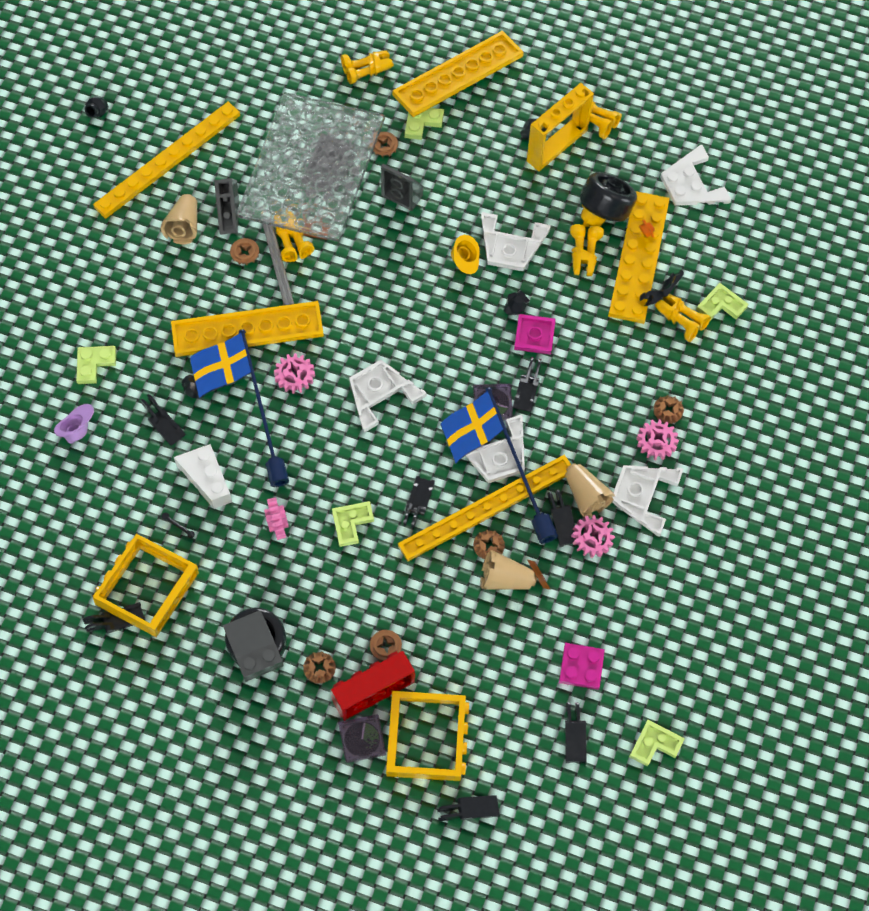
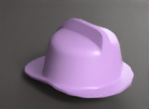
(75, 424)

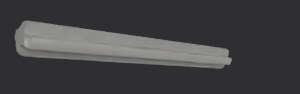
(278, 264)

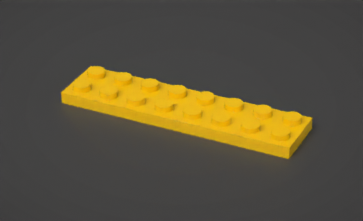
(457, 73)
(638, 258)
(261, 327)

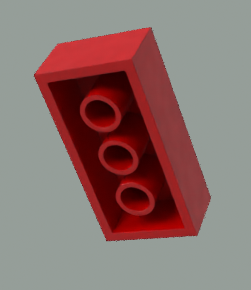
(372, 685)

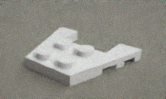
(685, 184)
(508, 249)
(376, 385)
(496, 459)
(636, 490)

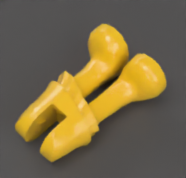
(377, 63)
(610, 120)
(289, 253)
(580, 255)
(671, 310)

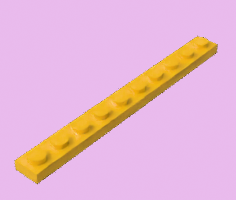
(166, 160)
(483, 509)

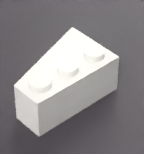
(205, 474)

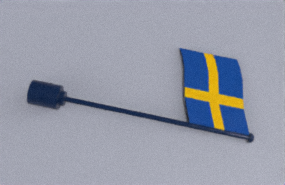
(223, 366)
(477, 426)

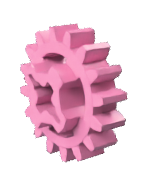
(287, 378)
(657, 439)
(276, 518)
(597, 529)

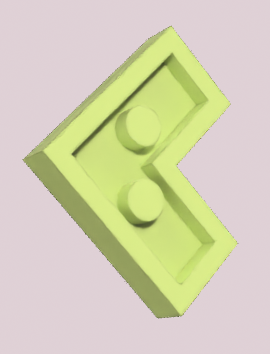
(415, 125)
(723, 299)
(90, 358)
(346, 519)
(654, 738)

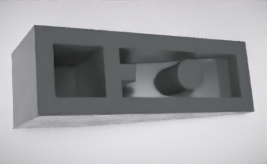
(227, 205)

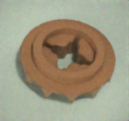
(392, 144)
(244, 244)
(667, 416)
(480, 546)
(377, 641)
(319, 676)

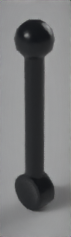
(165, 517)

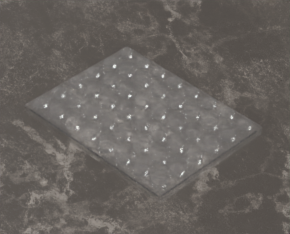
(311, 166)

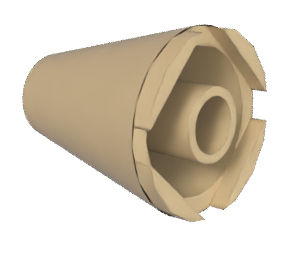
(181, 221)
(588, 490)
(505, 574)

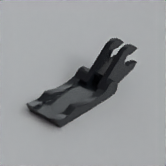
(654, 296)
(527, 389)
(163, 422)
(418, 499)
(562, 519)
(111, 622)
(575, 737)
(472, 808)

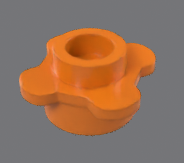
(647, 229)

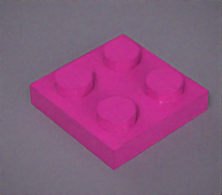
(534, 334)
(581, 666)

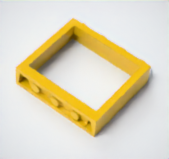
(579, 103)
(122, 562)
(427, 773)

